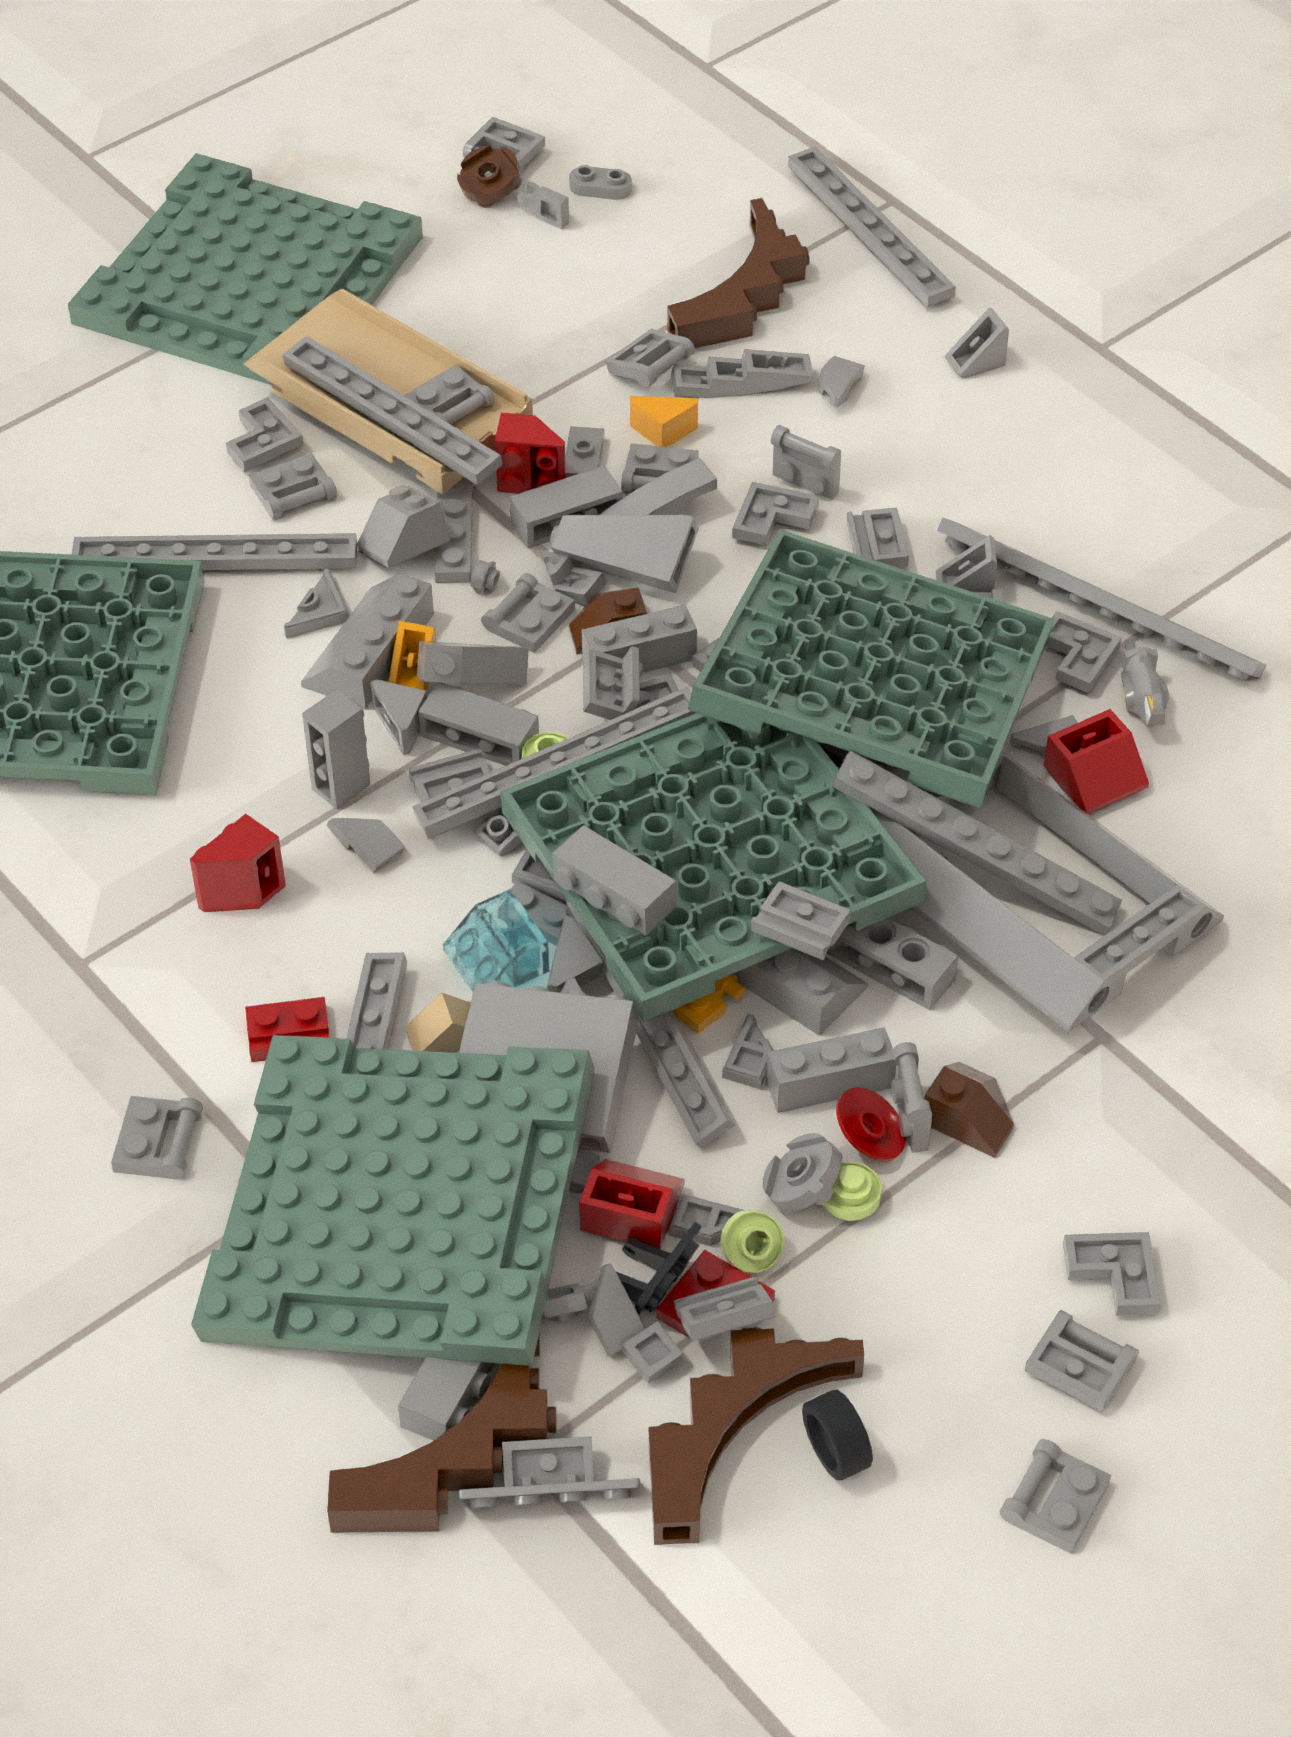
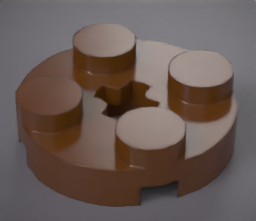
(493, 188)

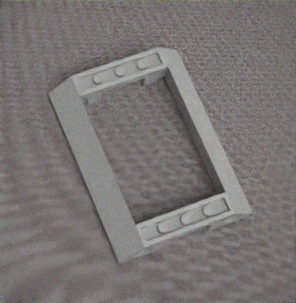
(1018, 953)

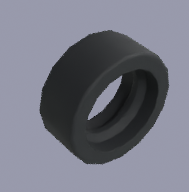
(837, 1434)

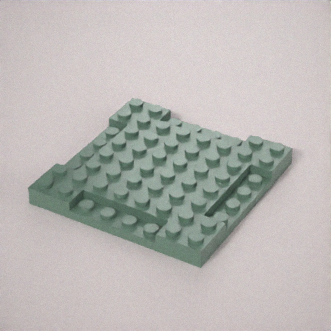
(239, 265)
(875, 664)
(91, 665)
(727, 823)
(399, 1201)

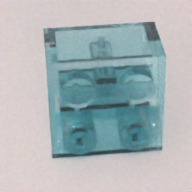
(498, 944)

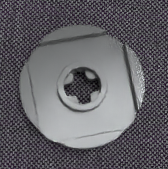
(803, 1173)

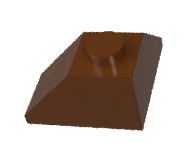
(604, 609)
(969, 1108)

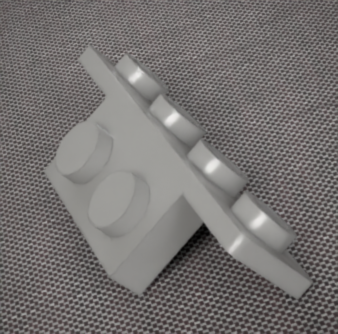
(546, 1468)

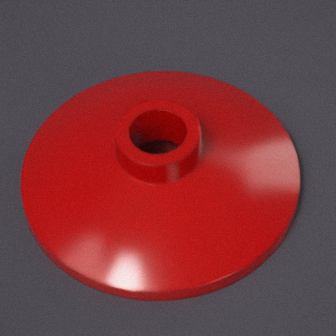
(870, 1124)

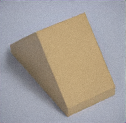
(439, 1025)

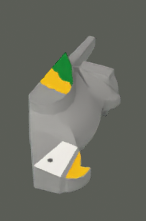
(1143, 687)

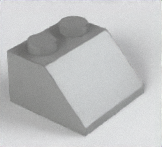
(403, 527)

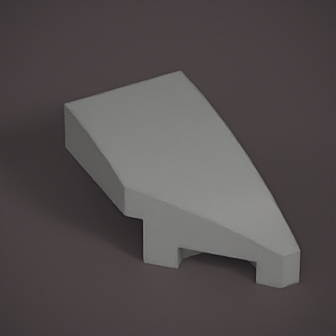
(838, 377)
(572, 581)
(369, 839)

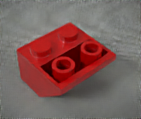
(529, 453)
(1096, 761)
(238, 868)
(629, 1202)

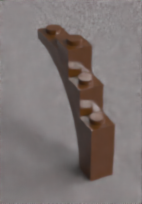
(756, 286)
(719, 1409)
(414, 1488)

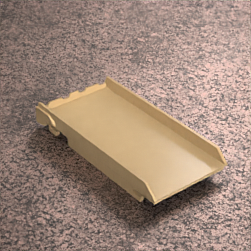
(396, 358)

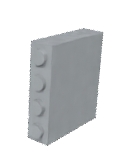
(556, 1020)

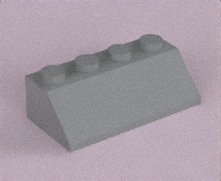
(367, 639)
(803, 987)

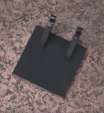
(667, 1264)

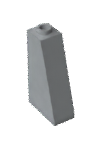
(629, 546)

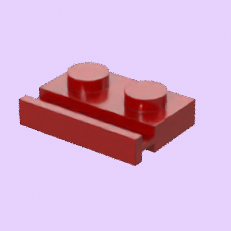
(286, 1018)

